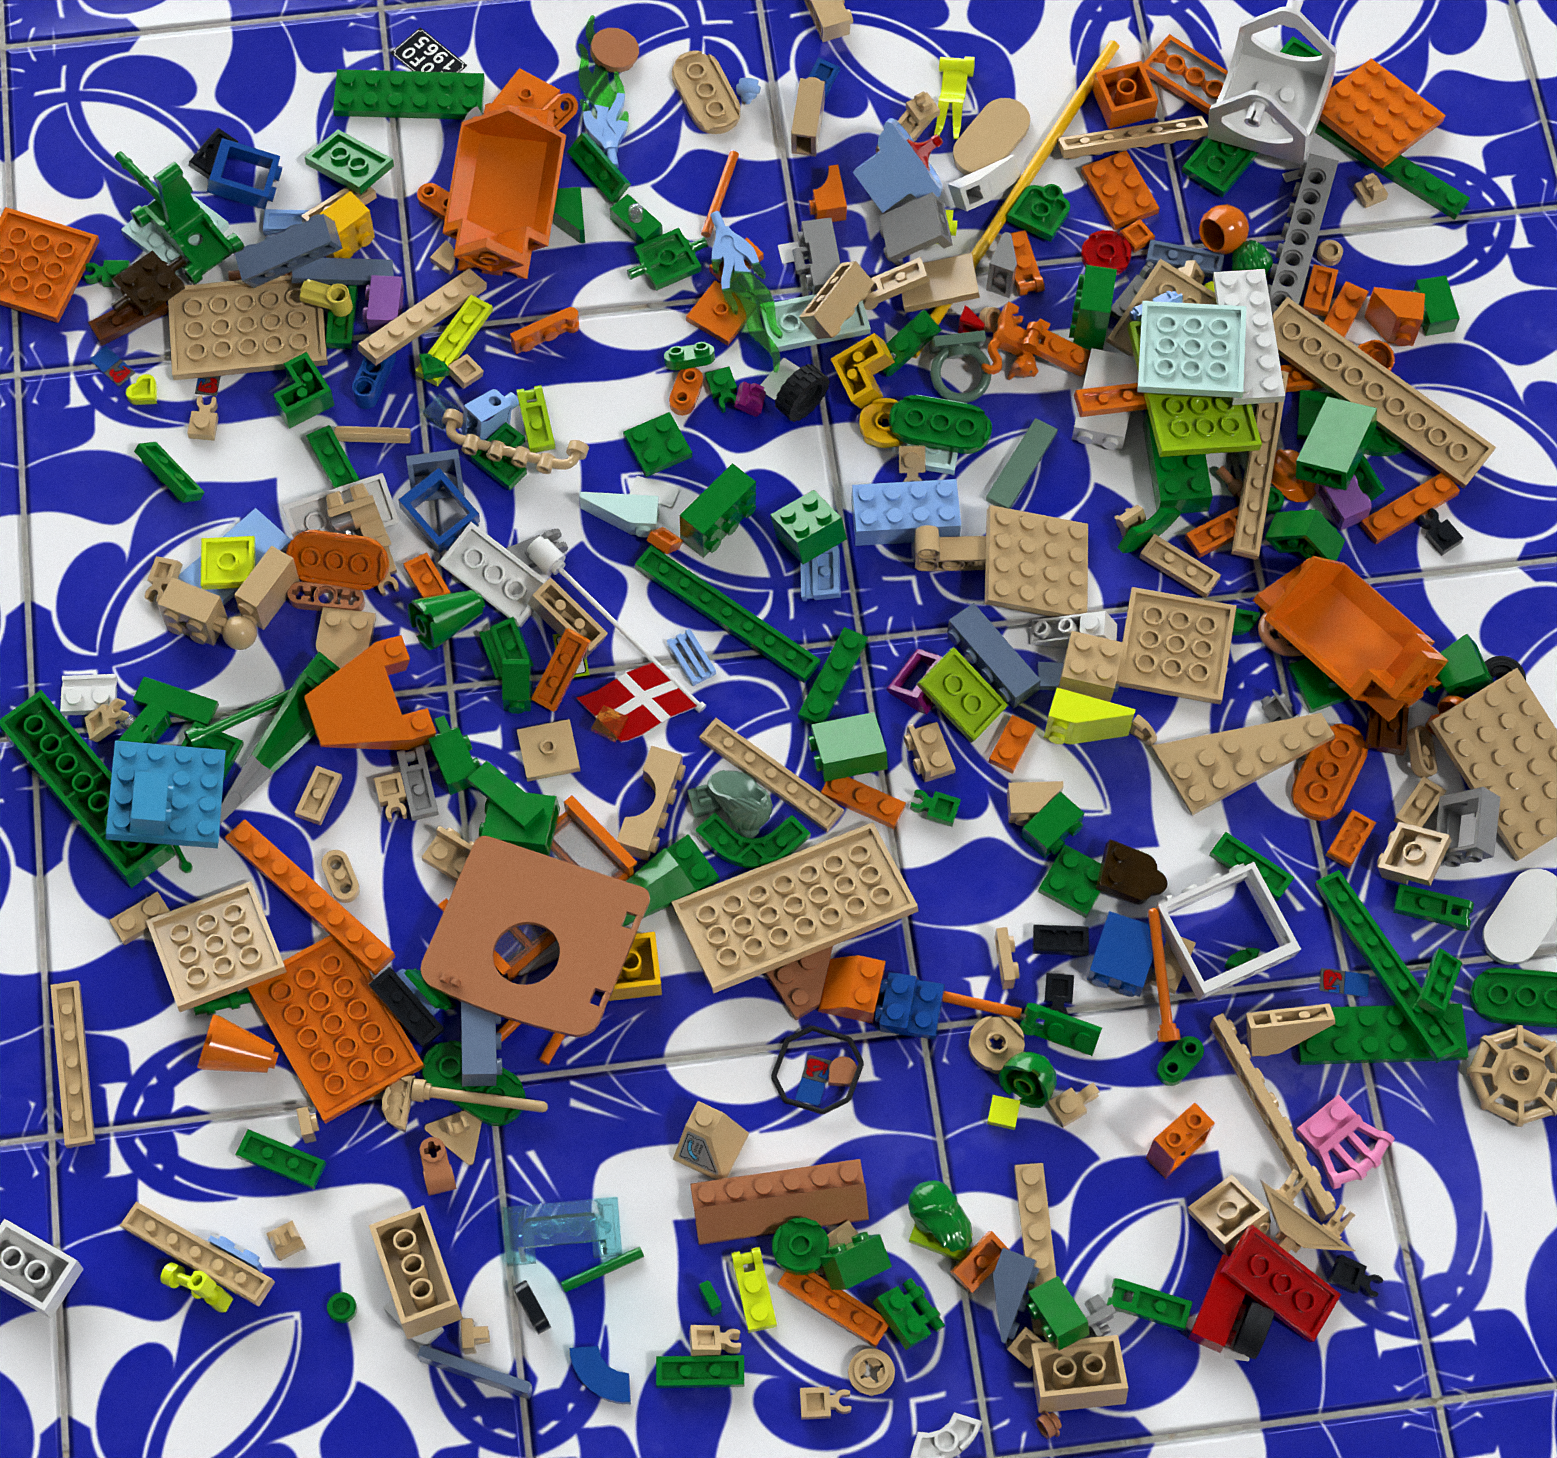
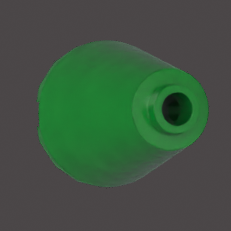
(444, 616)

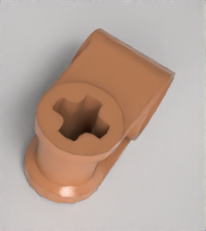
(437, 1170)

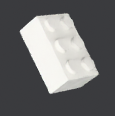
(34, 1270)

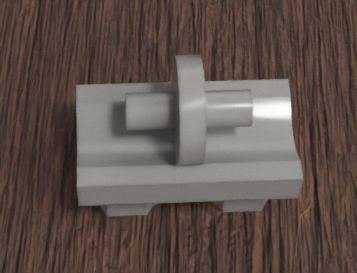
(1099, 1314)

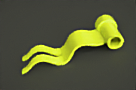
(953, 90)

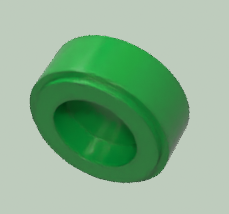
(1275, 501)
(342, 1307)

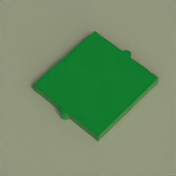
(435, 997)

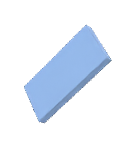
(255, 525)

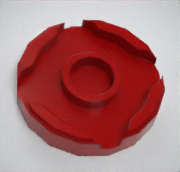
(1106, 250)

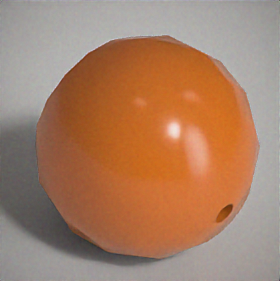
(1223, 229)

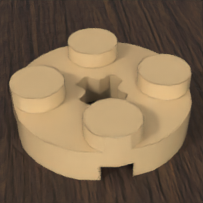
(995, 1028)

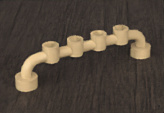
(520, 455)

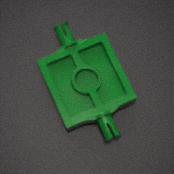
(667, 258)

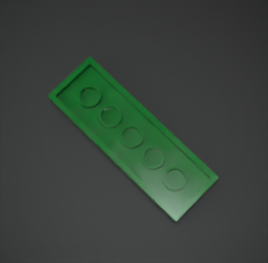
(407, 94)
(1376, 1036)

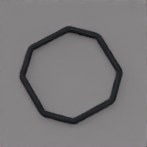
(809, 1107)

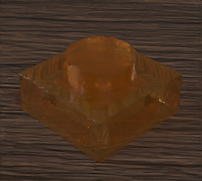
(609, 723)

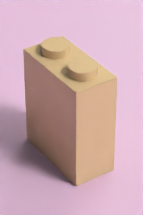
(808, 116)
(266, 587)

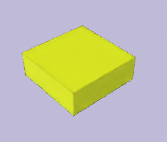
(1003, 1112)

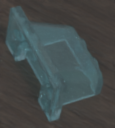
(560, 1225)

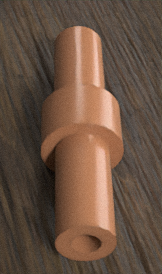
(1234, 485)

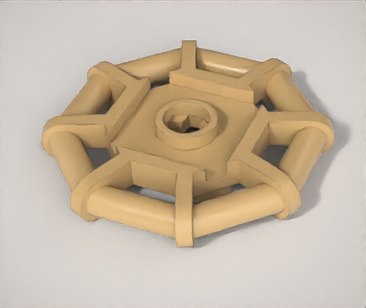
(1504, 1081)

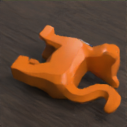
(1010, 339)

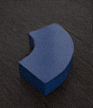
(599, 1377)

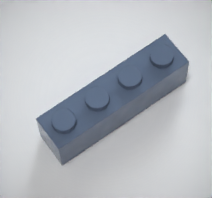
(288, 250)
(993, 656)
(479, 1047)

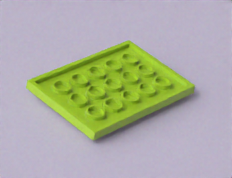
(1197, 422)

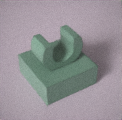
(702, 801)

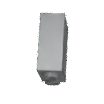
(1449, 820)

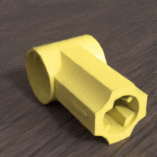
(327, 296)

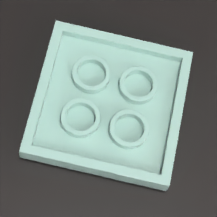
(151, 239)

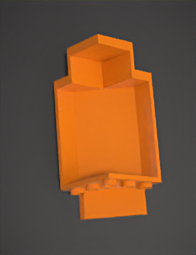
(504, 188)
(1352, 634)

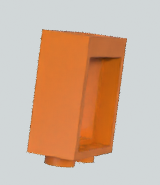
(1182, 1135)

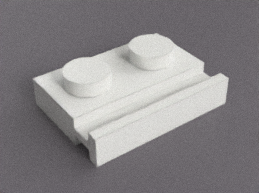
(86, 693)

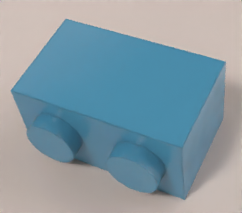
(149, 803)

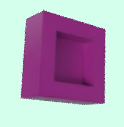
(750, 398)

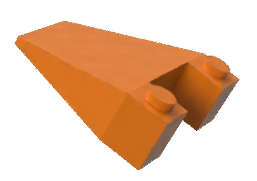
(360, 707)

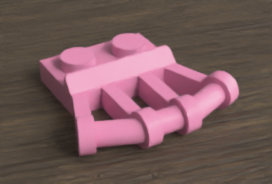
(1333, 1125)

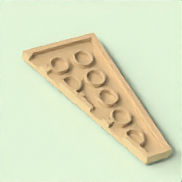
(1227, 761)

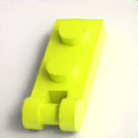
(754, 1291)

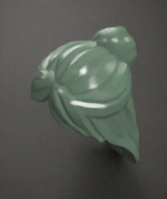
(741, 800)

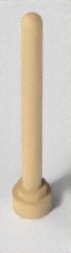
(424, 1091)

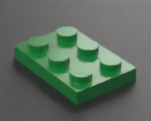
(349, 161)

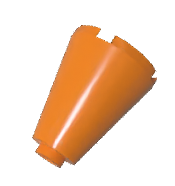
(235, 1049)

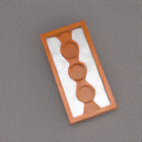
(1186, 73)

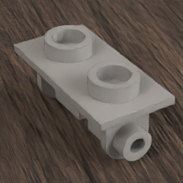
(1277, 707)

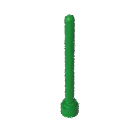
(197, 736)

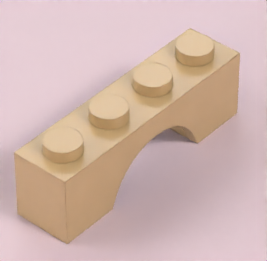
(640, 832)

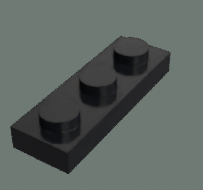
(406, 1007)

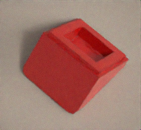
(969, 321)

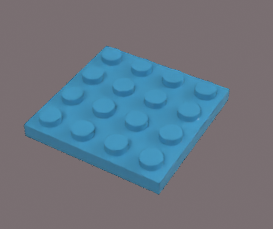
(196, 792)

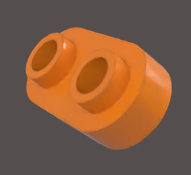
(561, 116)
(435, 202)
(688, 389)

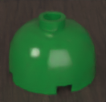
(1030, 1078)

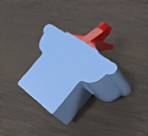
(899, 167)

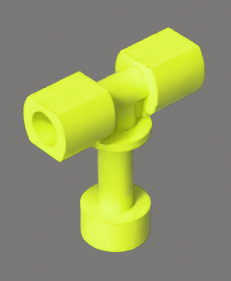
(200, 1285)

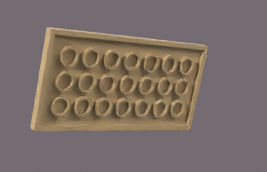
(794, 907)

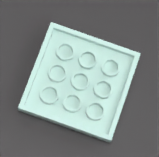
(1192, 349)

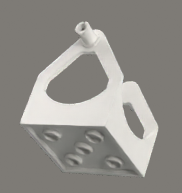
(1272, 96)

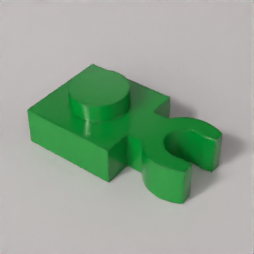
(106, 272)
(722, 385)
(940, 808)

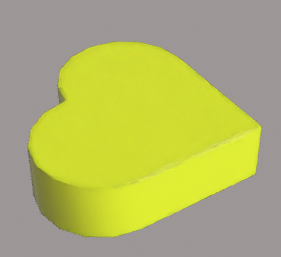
(143, 391)

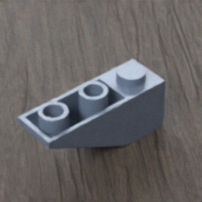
(1010, 1283)

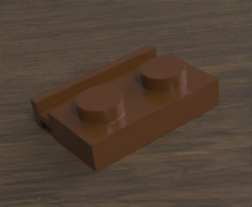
(1385, 735)

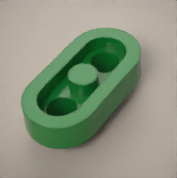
(689, 356)
(1181, 1060)

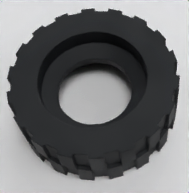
(802, 392)

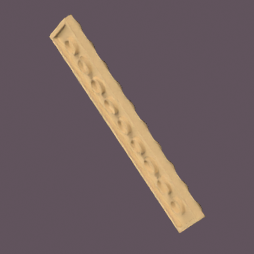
(1362, 380)

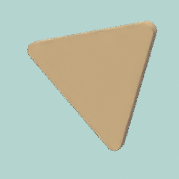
(458, 1133)

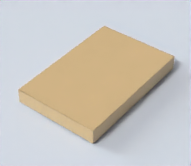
(950, 282)

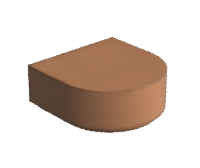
(842, 1071)

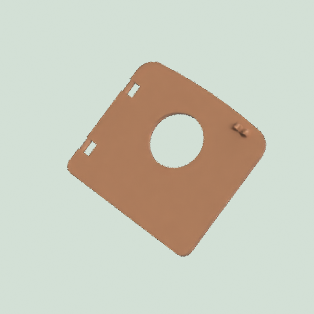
(518, 887)

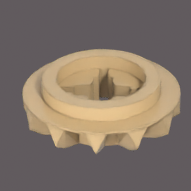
(876, 1359)

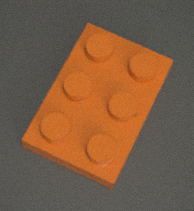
(1120, 190)

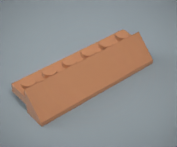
(765, 1201)

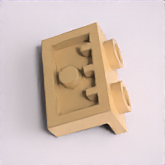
(930, 751)
(448, 852)

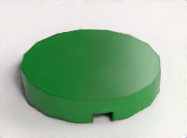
(799, 1246)

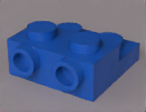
(910, 1006)

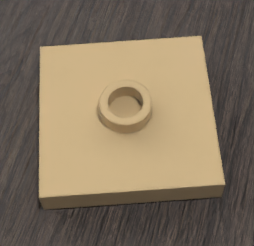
(548, 750)

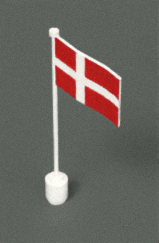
(643, 694)

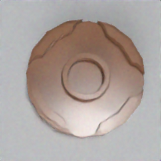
(614, 49)

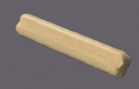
(372, 434)

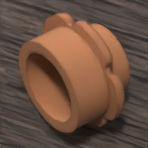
(1048, 1424)

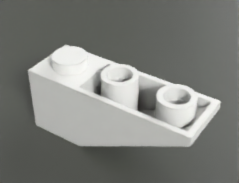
(984, 183)
(1057, 630)

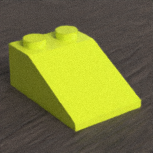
(1084, 719)

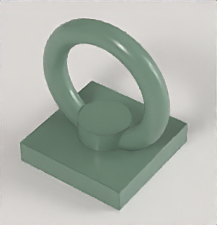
(953, 347)

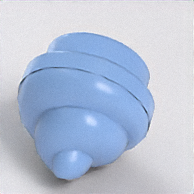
(748, 89)

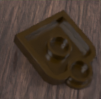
(1129, 874)

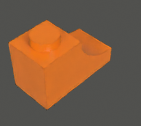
(829, 198)

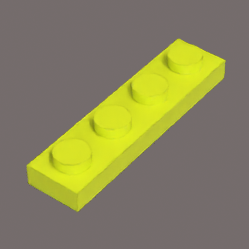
(458, 334)

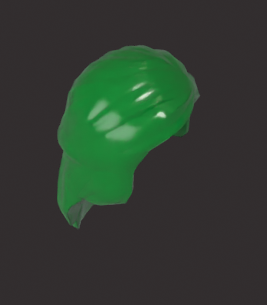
(939, 1213)

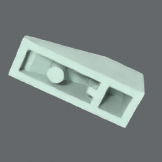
(625, 511)

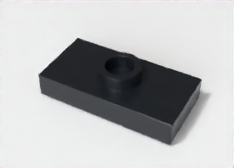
(206, 155)
(1061, 940)

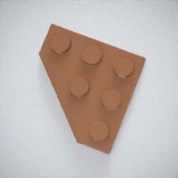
(801, 982)

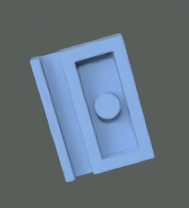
(821, 576)

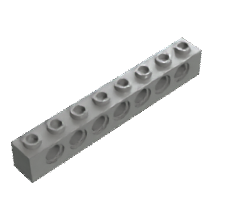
(1318, 171)

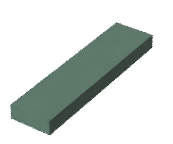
(1022, 464)

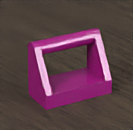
(916, 698)

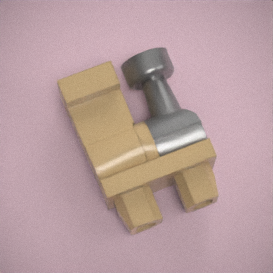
(358, 514)

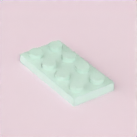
(796, 332)

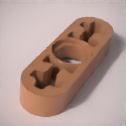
(319, 589)

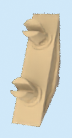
(1297, 1227)

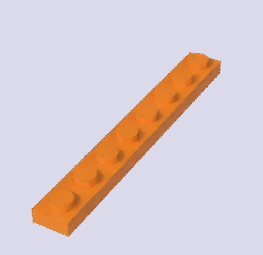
(310, 897)

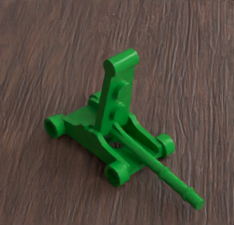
(179, 218)

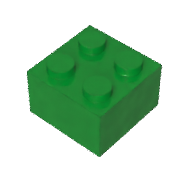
(808, 527)

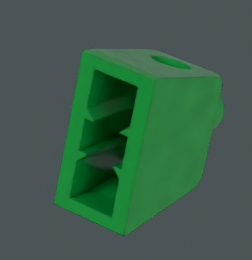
(1464, 670)

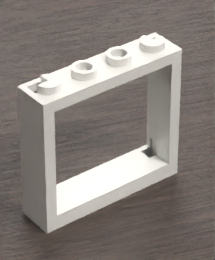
(1250, 874)

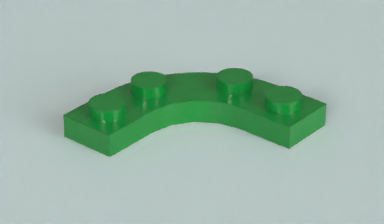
(752, 852)

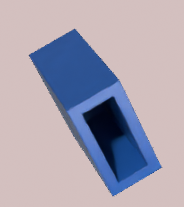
(1122, 955)

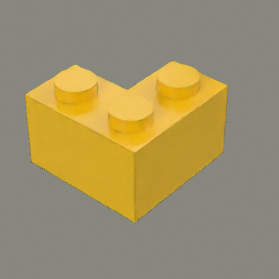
(859, 365)

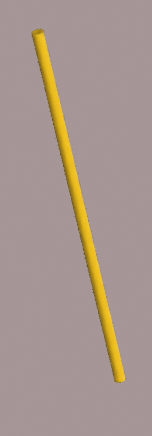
(1034, 165)

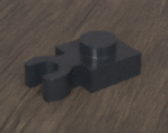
(1441, 535)
(1059, 991)
(1351, 1276)

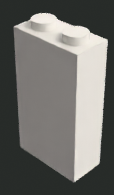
(1106, 370)

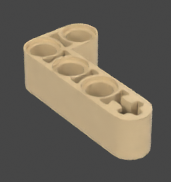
(948, 553)

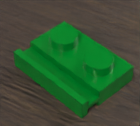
(504, 642)

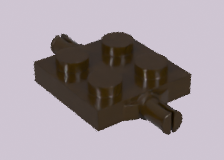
(148, 283)

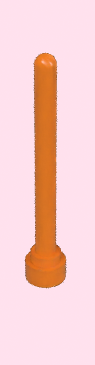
(1168, 1030)

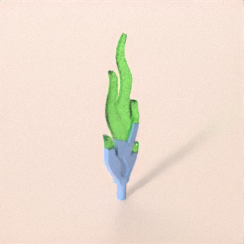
(608, 104)
(739, 280)

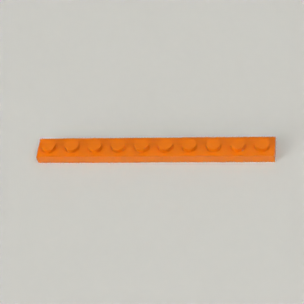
(1126, 398)

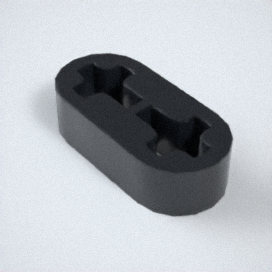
(531, 1307)

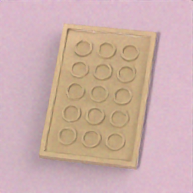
(242, 328)
(1509, 747)

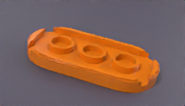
(339, 559)
(1329, 774)

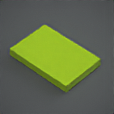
(962, 694)

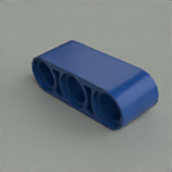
(371, 381)

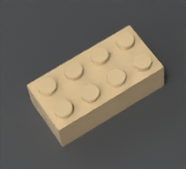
(415, 1272)

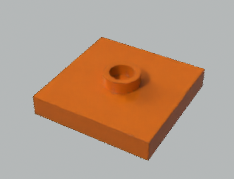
(526, 91)
(715, 316)

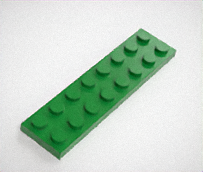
(1221, 164)

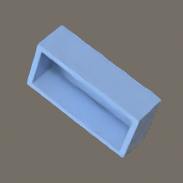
(895, 510)

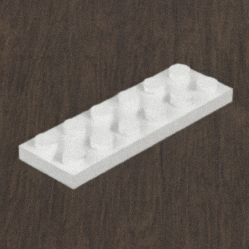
(1261, 365)

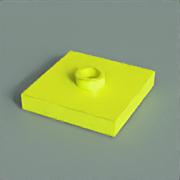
(226, 561)

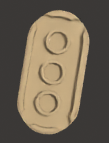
(706, 92)
(991, 135)

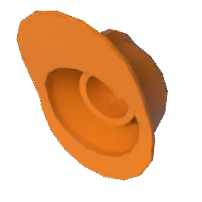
(1285, 477)

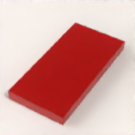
(1280, 1283)

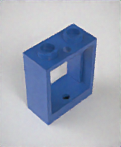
(238, 191)
(422, 492)

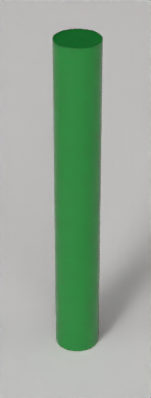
(602, 1269)

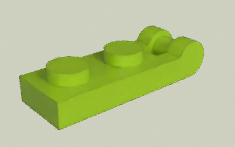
(536, 419)

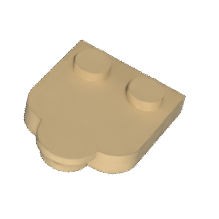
(344, 634)

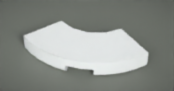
(949, 1440)

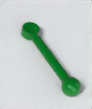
(186, 866)

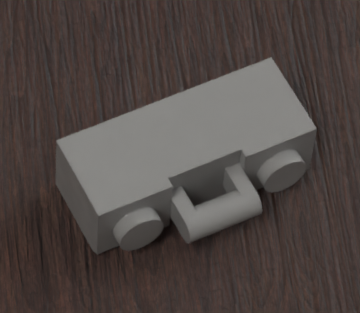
(819, 244)

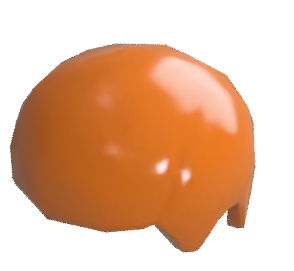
(1380, 352)

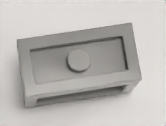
(1002, 267)

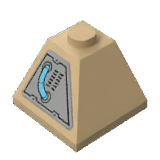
(710, 1142)

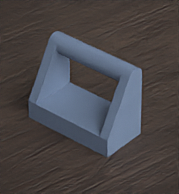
(427, 463)

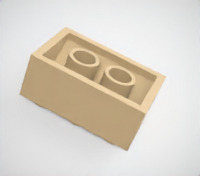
(1079, 1375)

